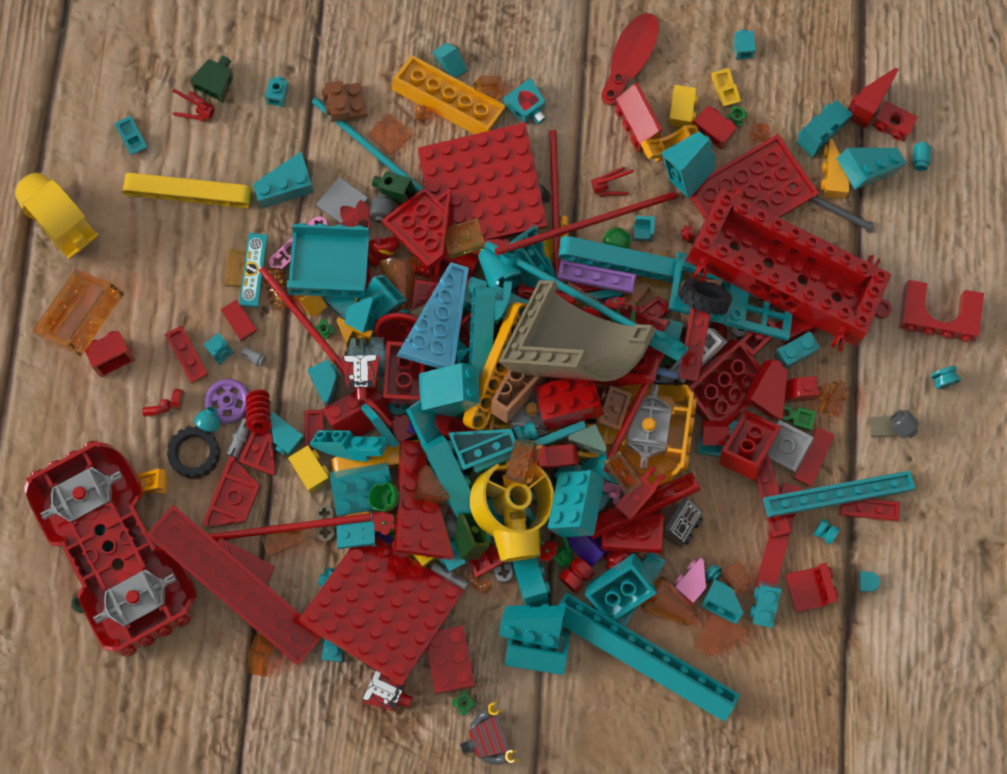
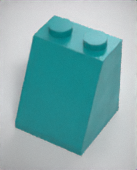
(689, 163)
(449, 389)

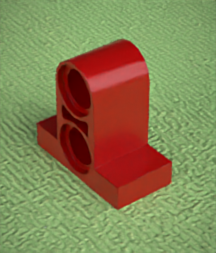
(558, 456)

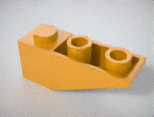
(835, 180)

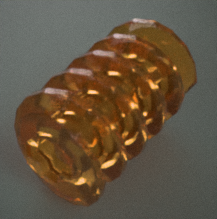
(275, 300)

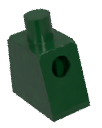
(213, 78)
(396, 186)

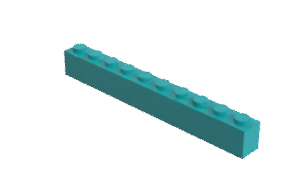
(648, 658)

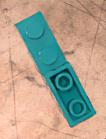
(347, 446)

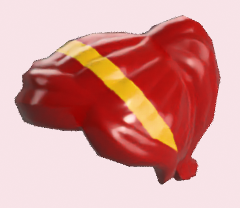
(381, 249)

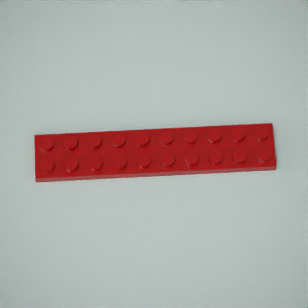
(233, 584)

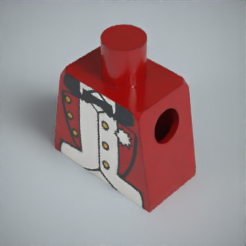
(361, 373)
(386, 693)

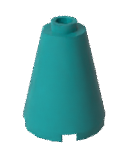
(498, 272)

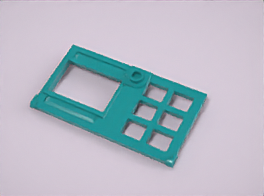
(737, 311)

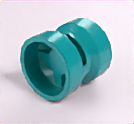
(527, 432)
(830, 534)

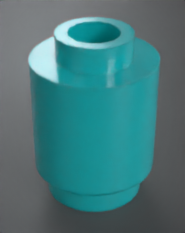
(921, 156)

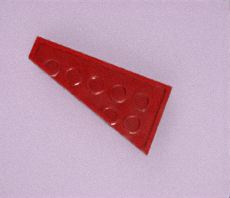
(418, 522)

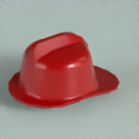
(450, 424)

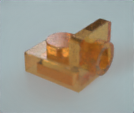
(490, 83)

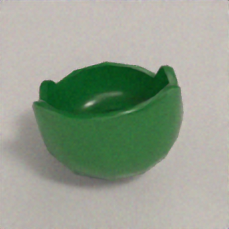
(617, 237)
(384, 497)

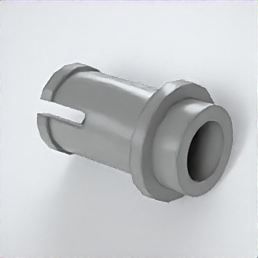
(740, 334)
(254, 356)

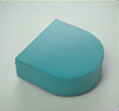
(868, 581)

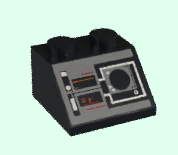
(682, 522)

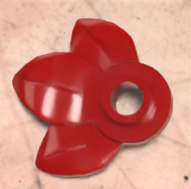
(354, 216)

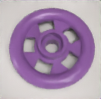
(227, 385)

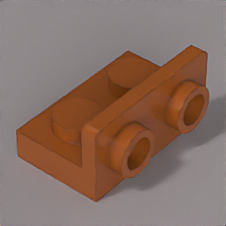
(614, 406)

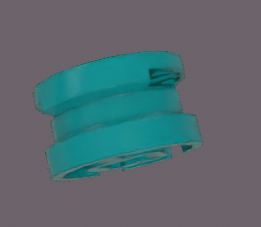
(945, 377)

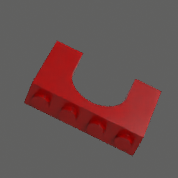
(916, 318)

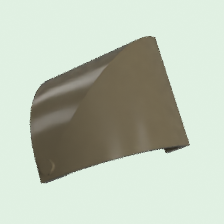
(570, 343)

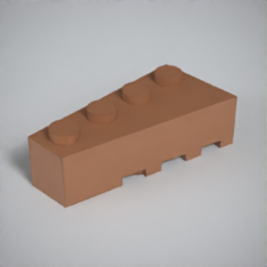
(513, 394)

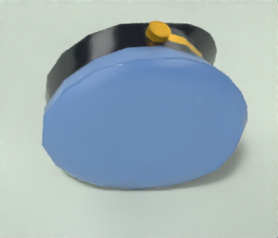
(665, 376)

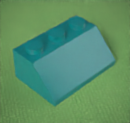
(621, 588)
(538, 657)

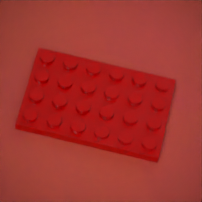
(766, 178)

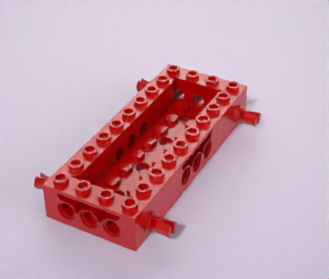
(792, 256)

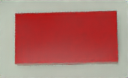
(238, 320)
(312, 423)

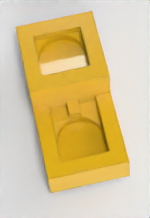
(725, 87)

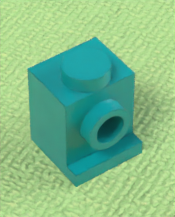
(279, 96)
(218, 348)

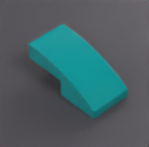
(130, 135)
(500, 306)

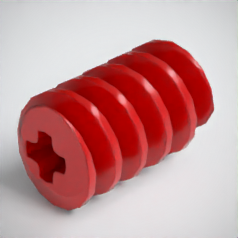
(258, 411)

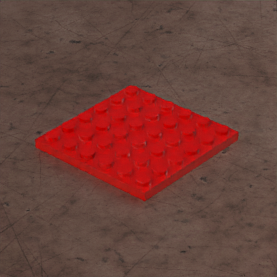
(489, 180)
(382, 608)

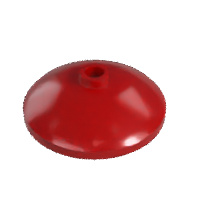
(395, 326)

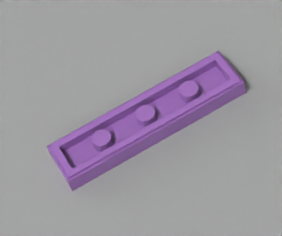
(596, 277)

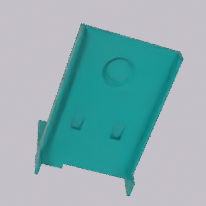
(597, 466)
(356, 534)

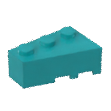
(870, 164)

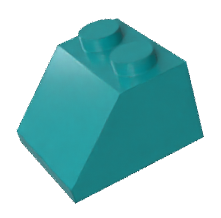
(325, 379)

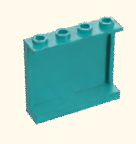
(328, 261)

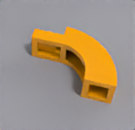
(654, 147)

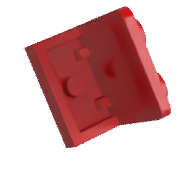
(812, 588)

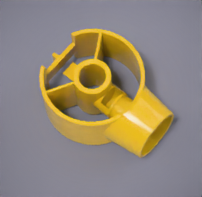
(54, 213)
(514, 540)

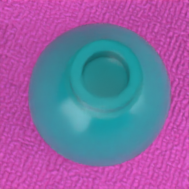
(208, 420)

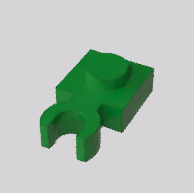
(801, 418)

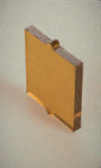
(389, 134)

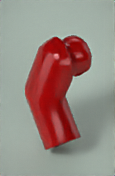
(157, 410)

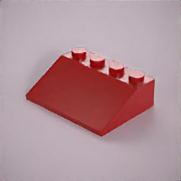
(724, 383)

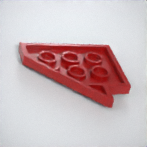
(422, 225)

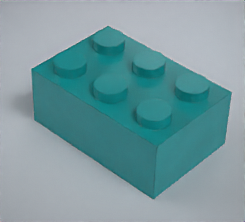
(353, 486)
(576, 503)

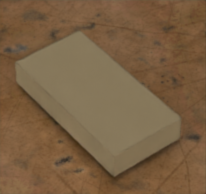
(881, 427)

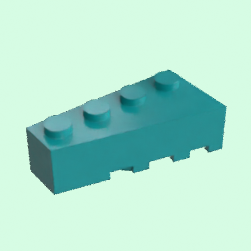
(449, 473)

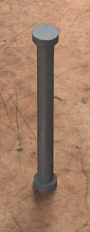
(841, 212)

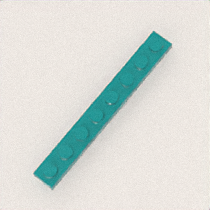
(838, 494)

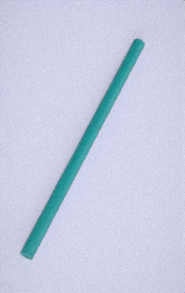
(366, 144)

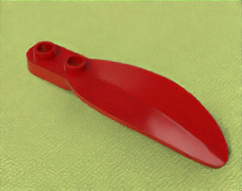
(630, 54)

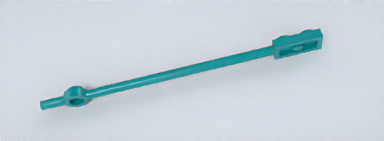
(659, 341)

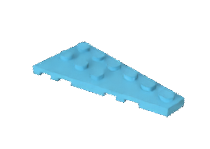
(437, 329)

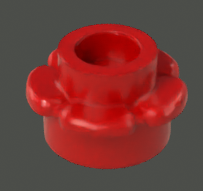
(687, 233)

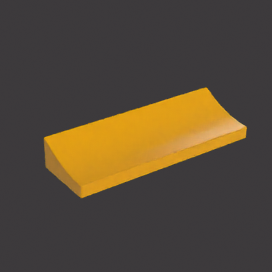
(447, 96)

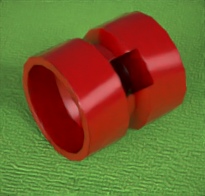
(578, 572)

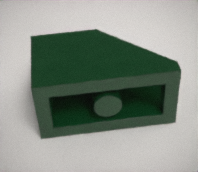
(470, 538)

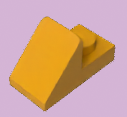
(348, 332)
(153, 481)

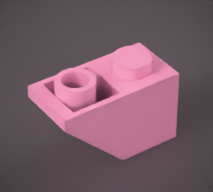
(693, 582)

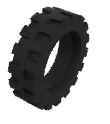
(705, 296)
(196, 472)

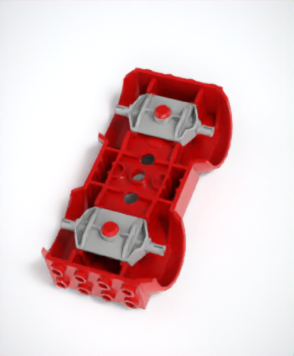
(122, 605)

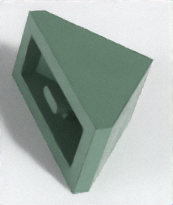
(589, 440)

